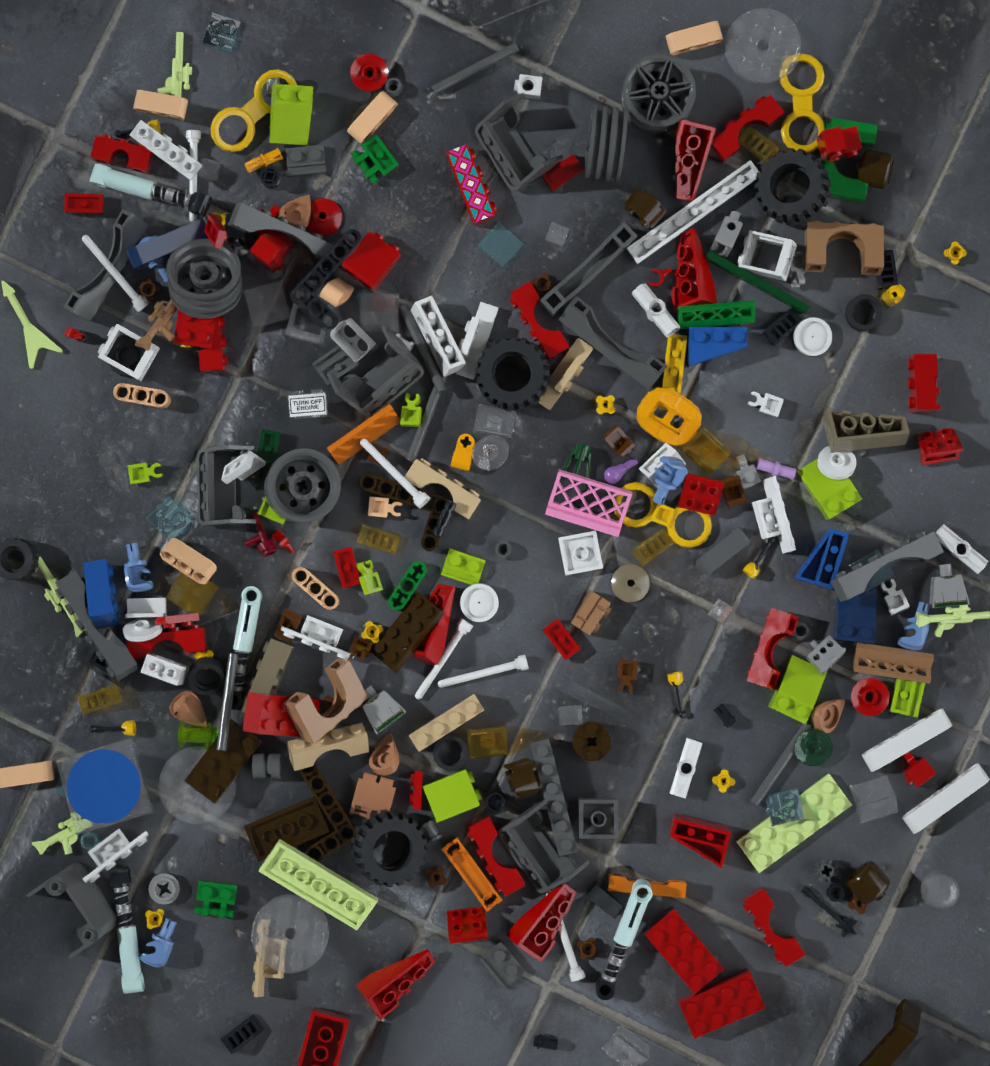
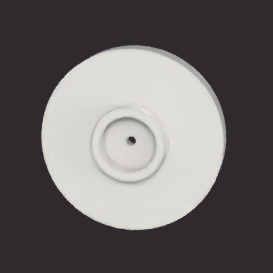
(821, 336)
(837, 464)
(479, 611)
(142, 629)

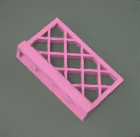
(588, 518)

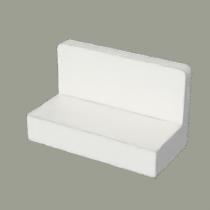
(242, 467)
(648, 467)
(146, 607)

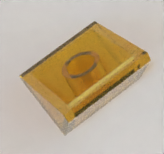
(706, 451)
(190, 594)
(487, 741)

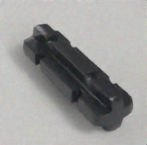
(444, 518)

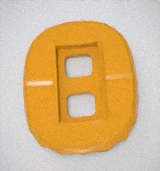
(660, 427)

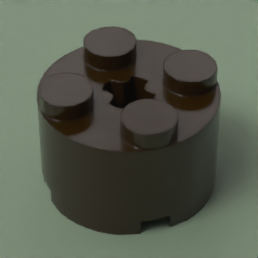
(645, 208)
(591, 730)
(522, 778)

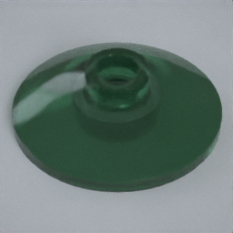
(816, 755)

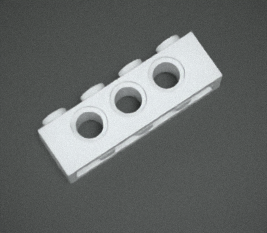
(438, 336)

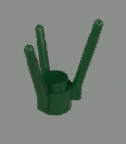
(581, 453)

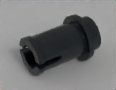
(726, 716)
(545, 1042)

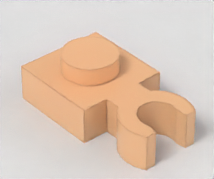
(380, 507)

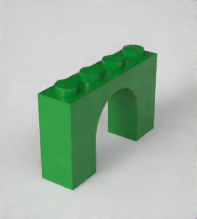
(843, 187)

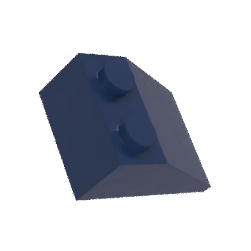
(856, 618)

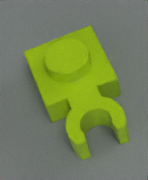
(411, 413)
(141, 473)
(369, 581)

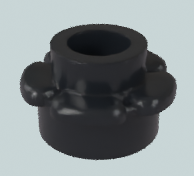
(840, 892)

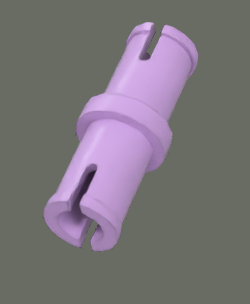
(776, 468)

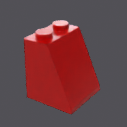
(371, 261)

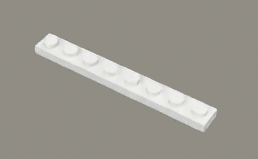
(693, 212)

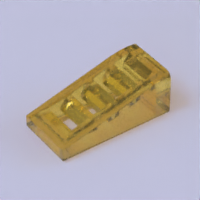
(759, 154)
(364, 528)
(641, 558)
(111, 696)

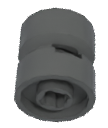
(266, 766)

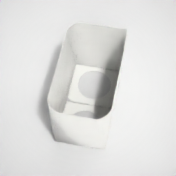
(344, 341)

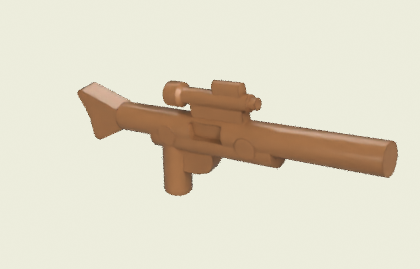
(162, 324)

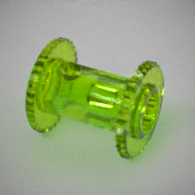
(195, 735)

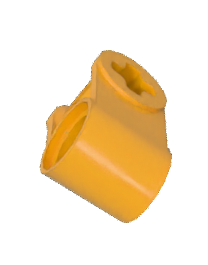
(463, 456)

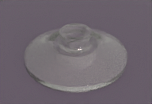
(495, 457)

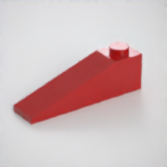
(693, 277)
(433, 645)

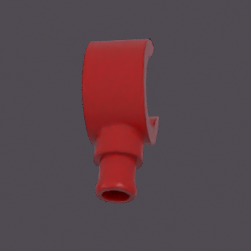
(663, 273)
(74, 334)
(283, 541)

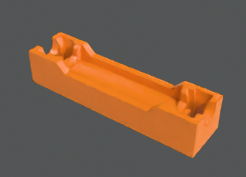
(472, 874)
(671, 888)

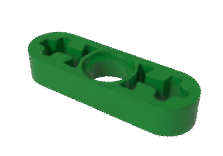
(419, 576)

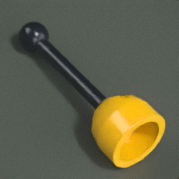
(153, 124)
(752, 569)
(676, 679)
(128, 728)

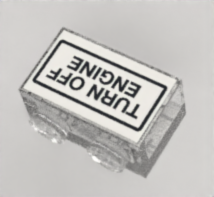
(308, 405)

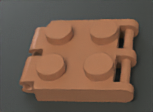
(372, 796)

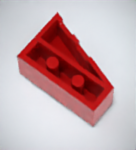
(272, 250)
(923, 383)
(702, 836)

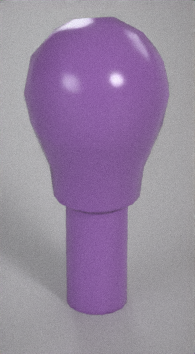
(615, 473)

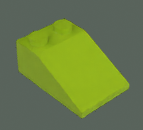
(290, 114)
(829, 494)
(797, 690)

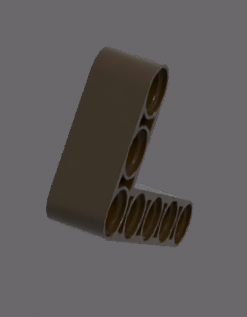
(395, 495)
(339, 826)
(898, 1038)

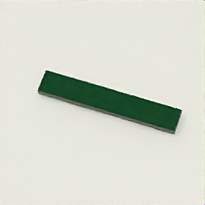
(757, 282)

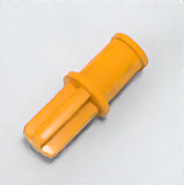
(263, 160)

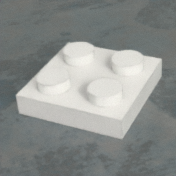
(580, 553)

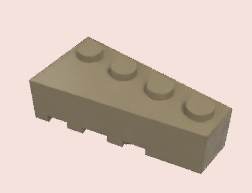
(863, 431)
(270, 668)

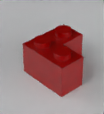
(839, 142)

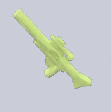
(179, 73)
(51, 594)
(947, 621)
(66, 837)

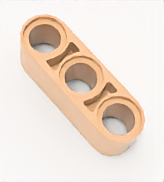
(694, 38)
(160, 104)
(372, 117)
(336, 292)
(132, 396)
(188, 561)
(309, 581)
(26, 774)

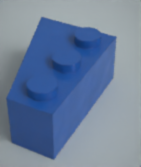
(714, 342)
(824, 560)
(101, 593)

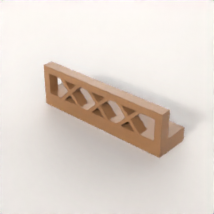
(893, 659)

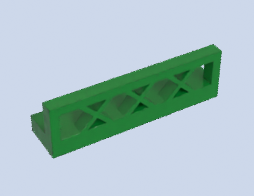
(716, 314)

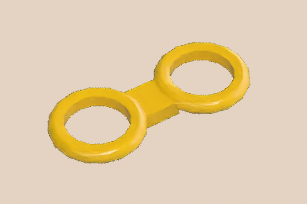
(803, 105)
(250, 112)
(664, 516)

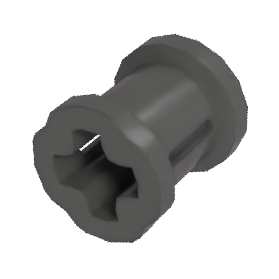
(430, 831)

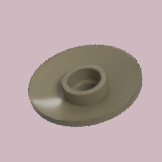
(620, 580)

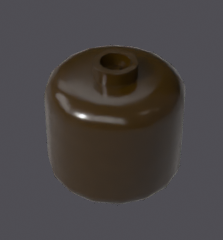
(875, 168)
(868, 882)

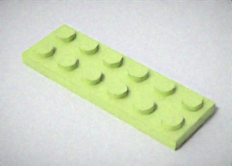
(820, 805)
(318, 884)

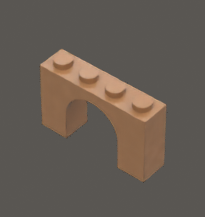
(867, 238)
(347, 696)

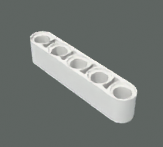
(906, 740)
(946, 798)

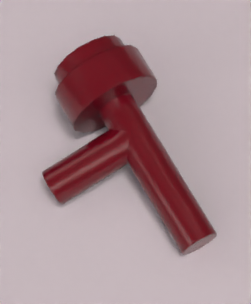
(267, 547)

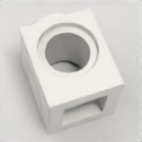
(535, 81)

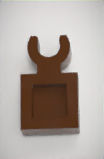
(360, 648)
(627, 671)

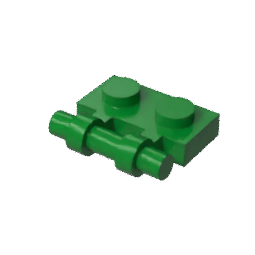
(378, 154)
(216, 892)

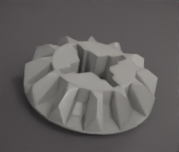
(155, 890)

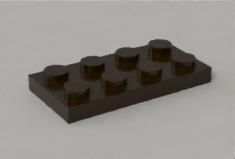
(407, 632)
(220, 767)
(292, 825)

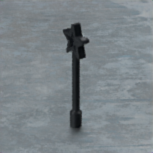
(844, 924)

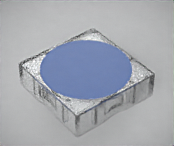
(104, 786)

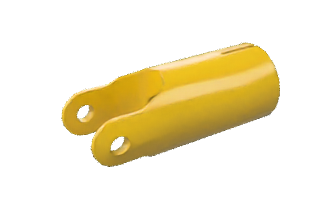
(887, 297)

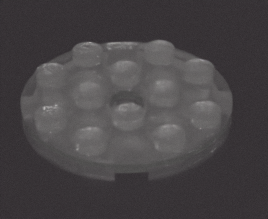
(759, 65)
(181, 798)
(270, 937)

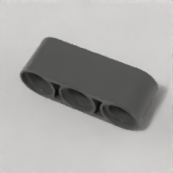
(723, 551)

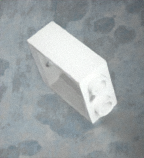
(784, 261)
(145, 361)
(165, 669)

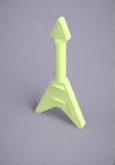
(33, 337)

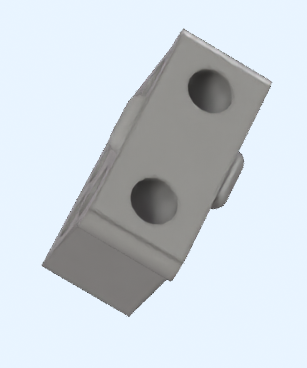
(828, 659)

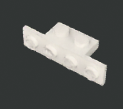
(164, 148)
(476, 338)
(772, 516)
(319, 633)
(110, 850)

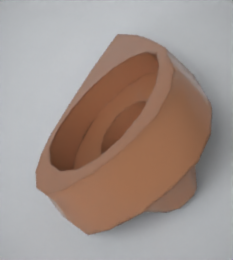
(297, 211)
(188, 708)
(827, 714)
(385, 757)

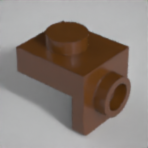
(618, 441)
(733, 491)
(290, 620)

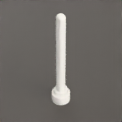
(193, 138)
(138, 301)
(419, 498)
(462, 628)
(519, 663)
(576, 972)

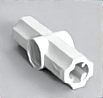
(662, 319)
(970, 556)
(682, 780)

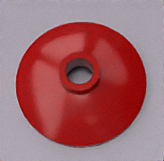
(368, 63)
(333, 217)
(879, 699)

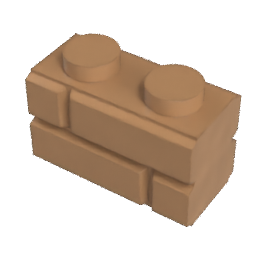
(590, 613)

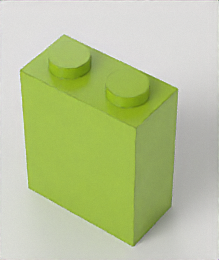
(452, 795)

